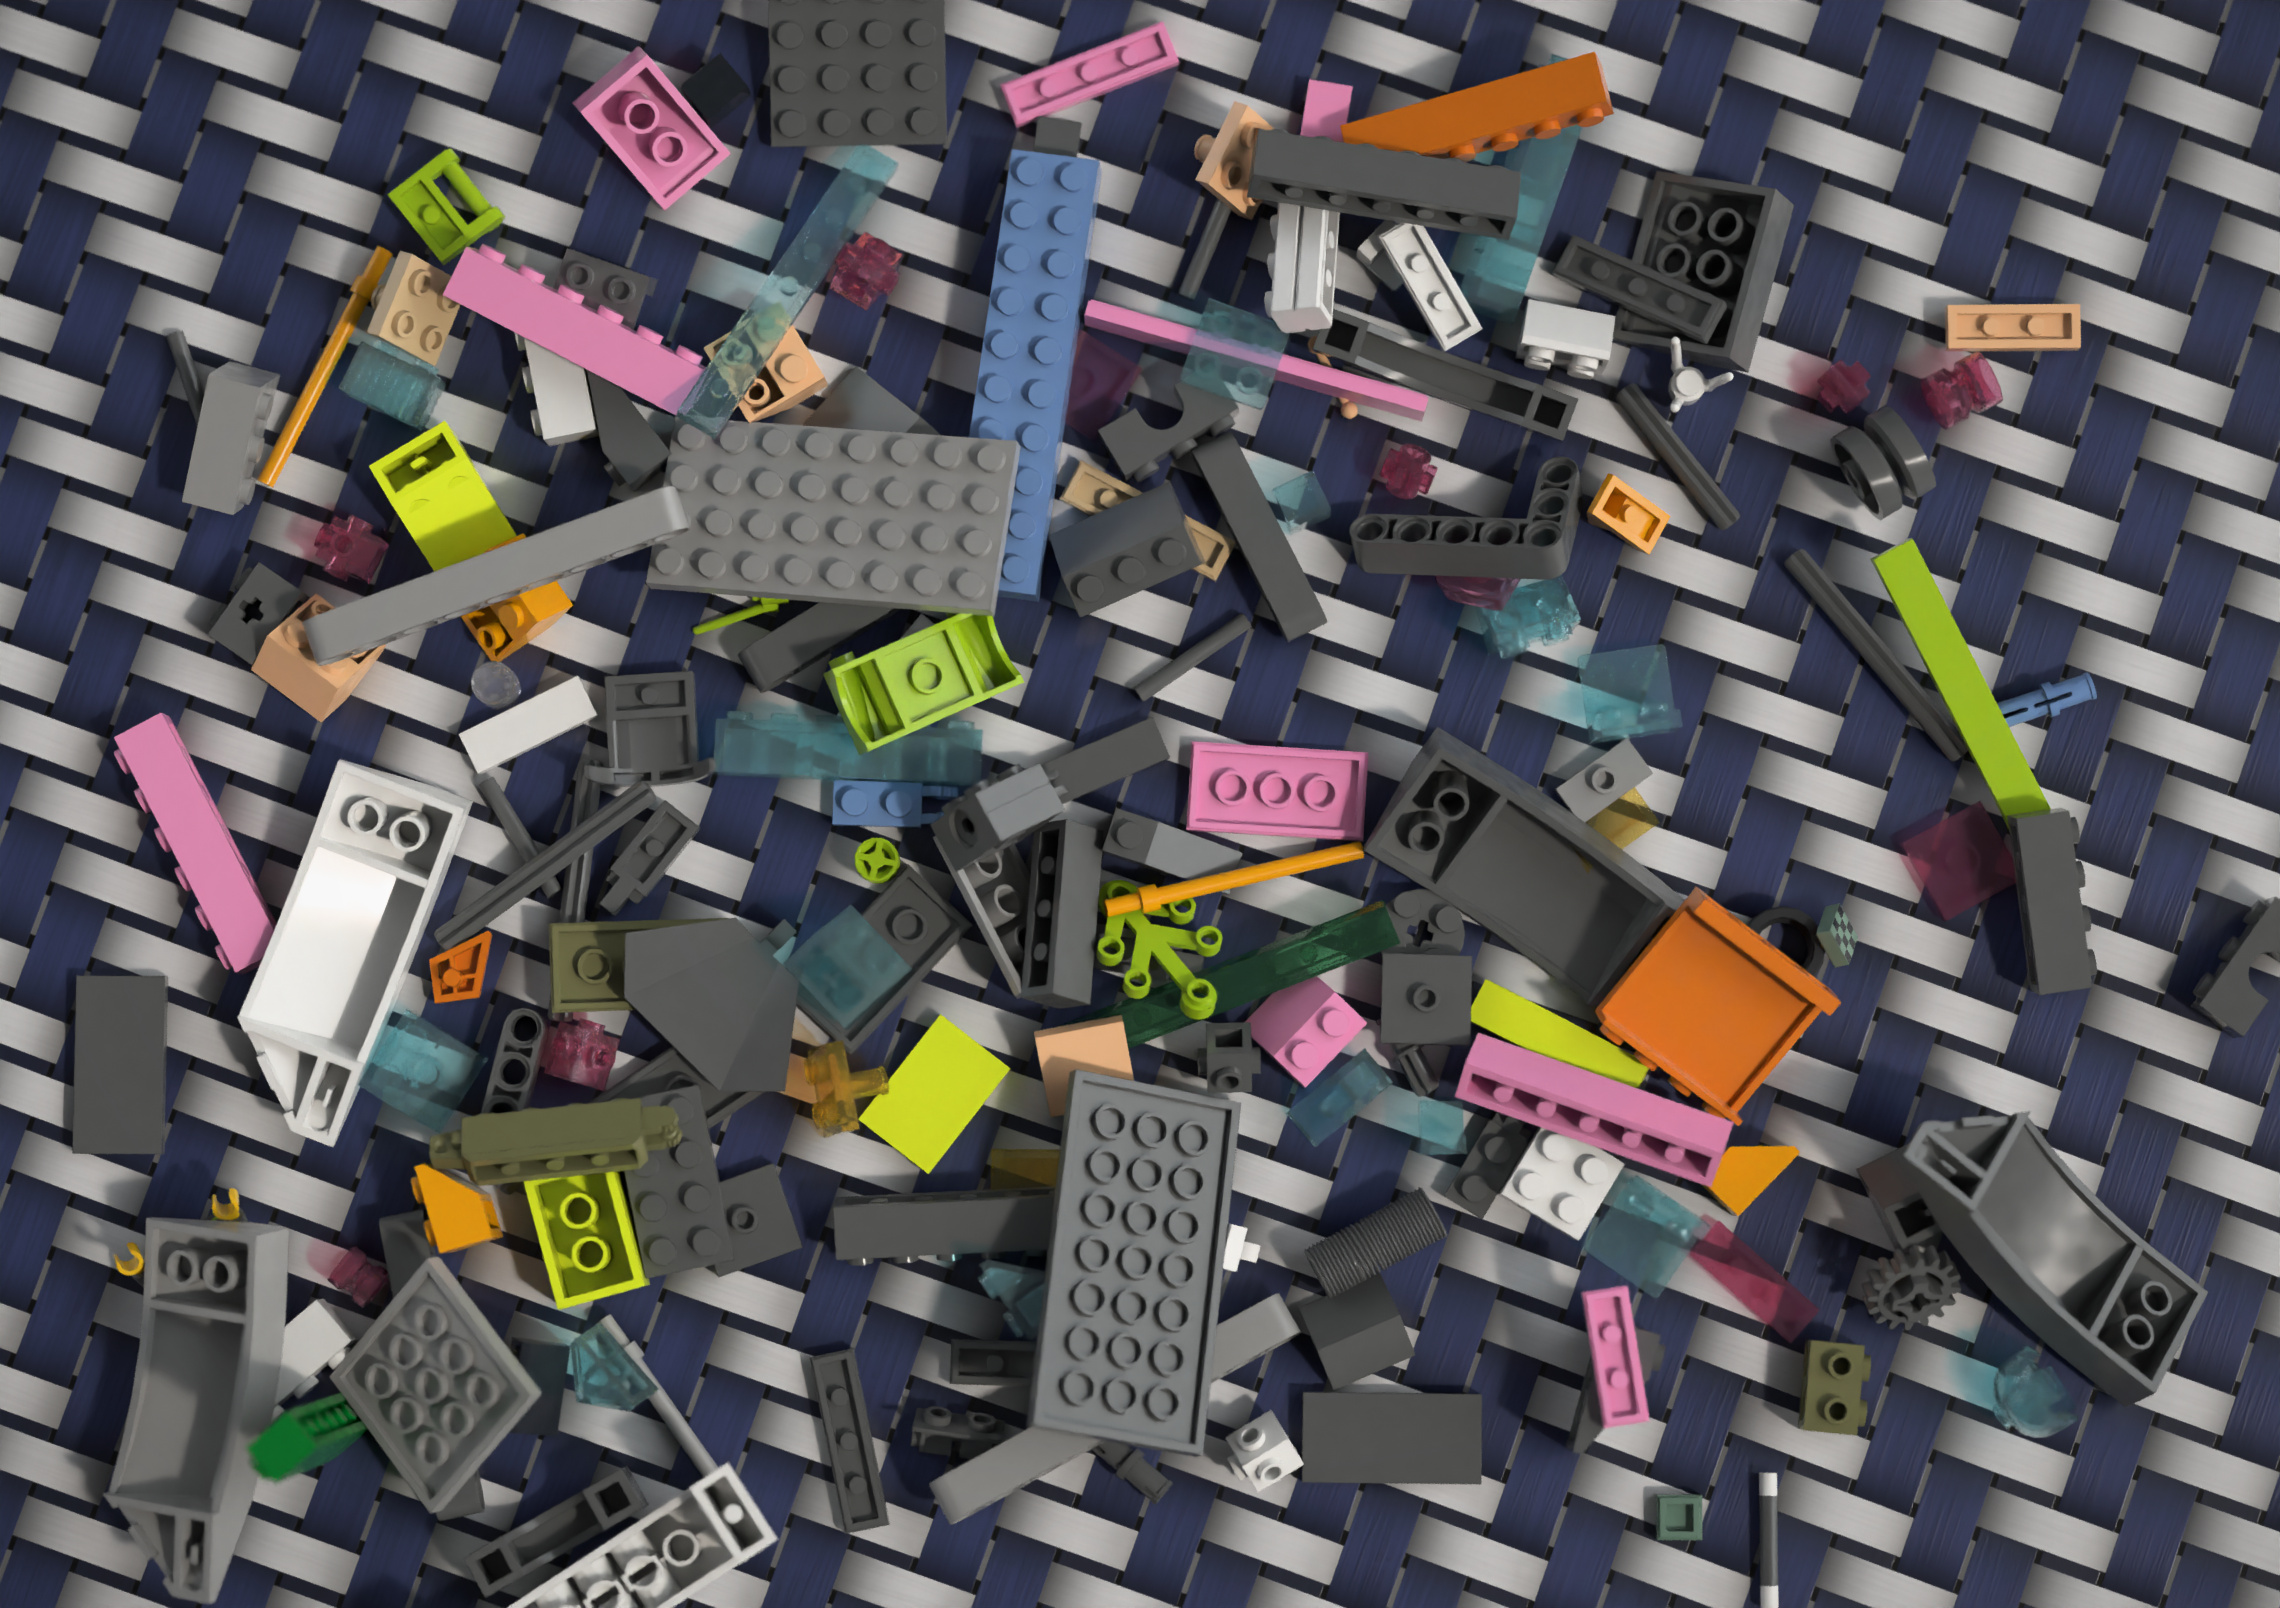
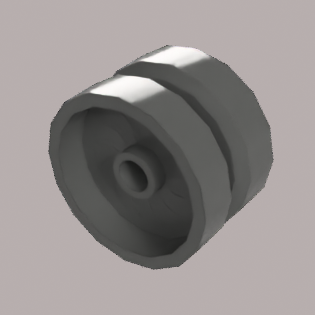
(1883, 462)

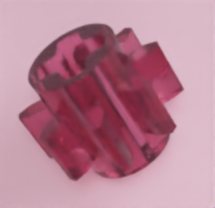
(1844, 386)
(1408, 471)

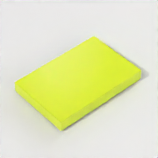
(934, 1094)

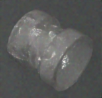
(492, 679)

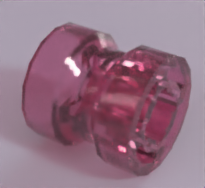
(366, 1284)

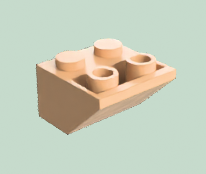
(783, 382)
(292, 669)

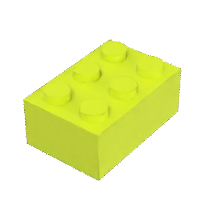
(586, 1237)

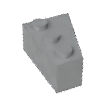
(229, 437)

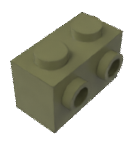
(1833, 1387)

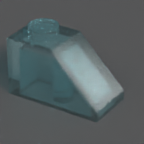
(1339, 1097)

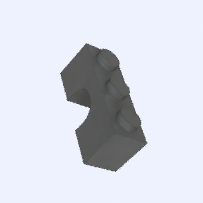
(1139, 448)
(2227, 994)

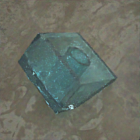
(423, 1071)

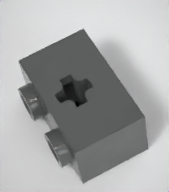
(261, 589)

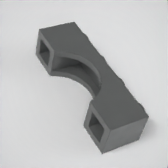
(556, 1531)

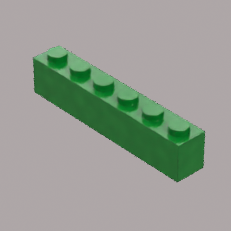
(305, 1438)

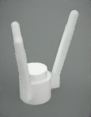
(1688, 382)

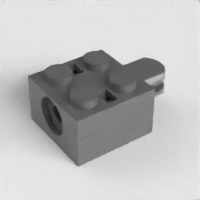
(998, 814)

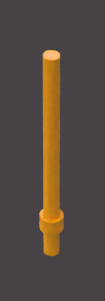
(362, 292)
(1150, 898)

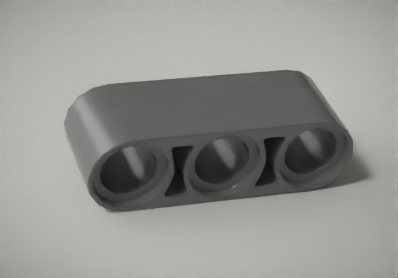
(511, 1049)

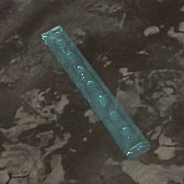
(787, 290)

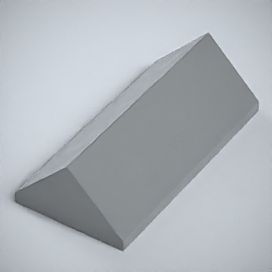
(998, 899)

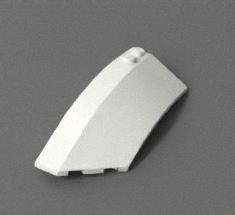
(348, 939)

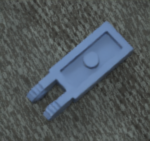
(885, 803)

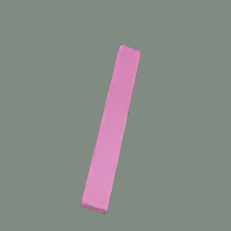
(1290, 370)

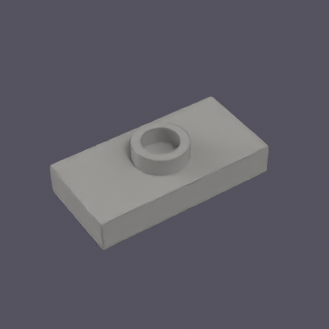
(1604, 781)

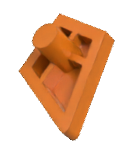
(460, 970)

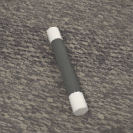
(1768, 1540)

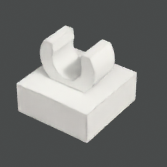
(1237, 1248)

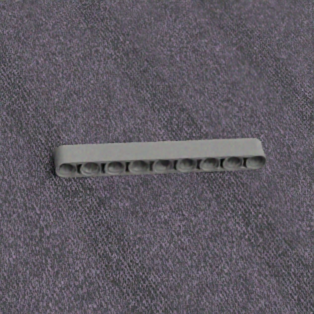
(496, 575)
(1042, 1451)

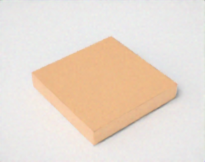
(1086, 1046)

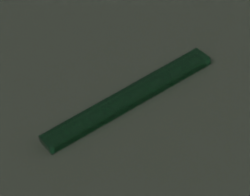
(1259, 972)

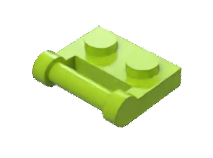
(435, 216)

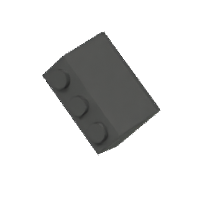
(1125, 549)

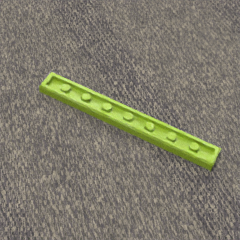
(1959, 680)

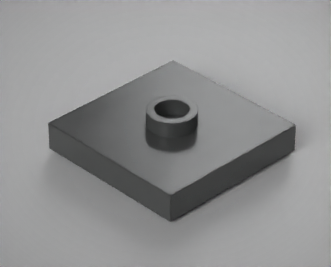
(1426, 999)
(757, 1219)

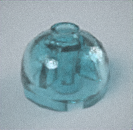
(2031, 1396)

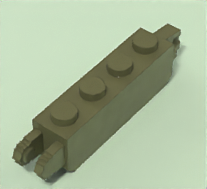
(556, 1141)

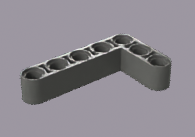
(1479, 545)

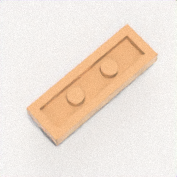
(2013, 327)

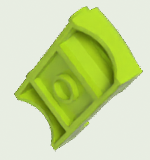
(920, 679)

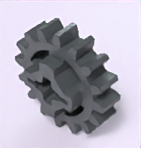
(1911, 1287)

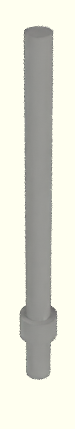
(664, 1405)

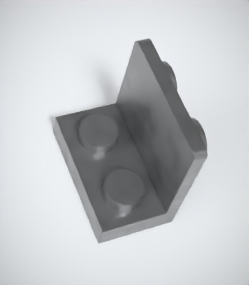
(605, 284)

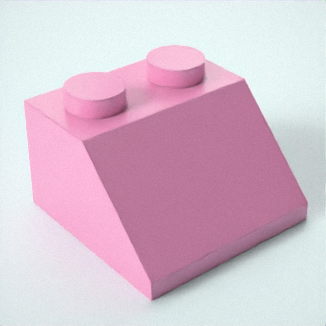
(1304, 1028)

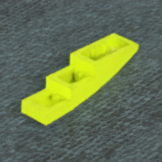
(1551, 1035)

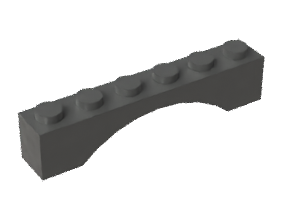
(1446, 376)

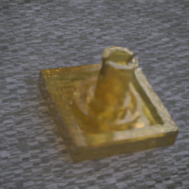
(838, 1088)

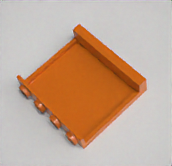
(1713, 1005)

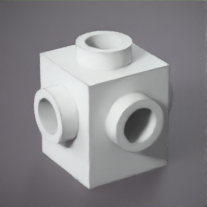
(1262, 1452)

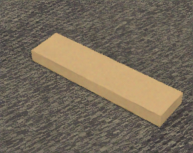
(1096, 491)

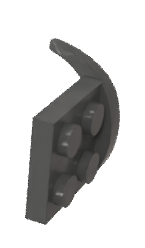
(651, 731)

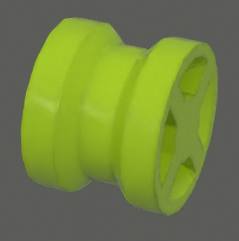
(872, 852)

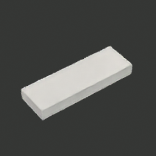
(1430, 284)
(528, 725)

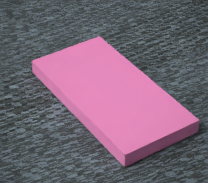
(1277, 791)

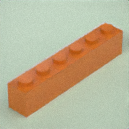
(1493, 113)

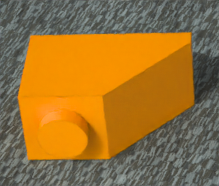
(1746, 1173)

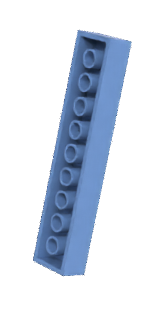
(1034, 341)

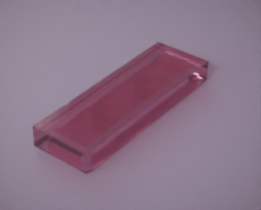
(1754, 1282)

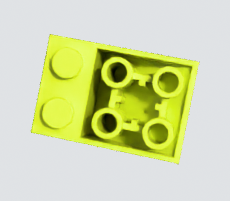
(442, 498)

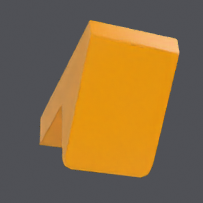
(1627, 514)

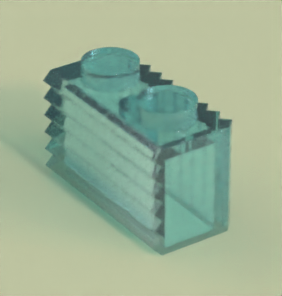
(393, 385)

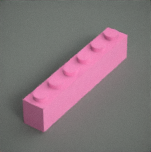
(573, 329)
(199, 841)
(1594, 1109)

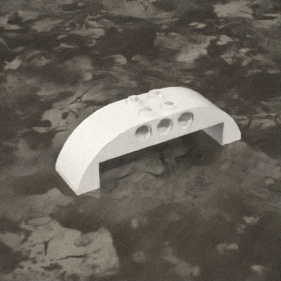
(666, 1552)

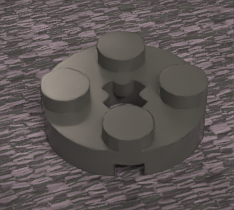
(1442, 919)

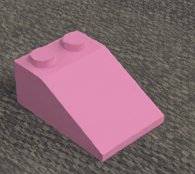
(651, 127)

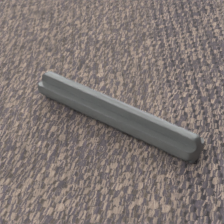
(1677, 456)

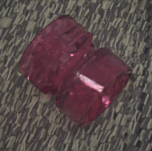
(1964, 389)

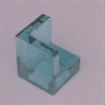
(1302, 502)
(1441, 1128)

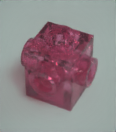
(866, 270)
(363, 556)
(582, 1054)

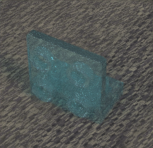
(1235, 354)
(1628, 694)
(1645, 1236)

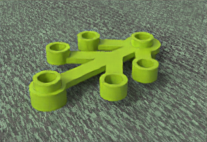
(1157, 941)

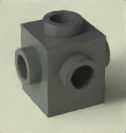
(1228, 1067)

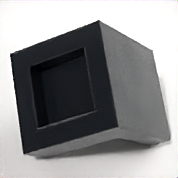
(716, 90)

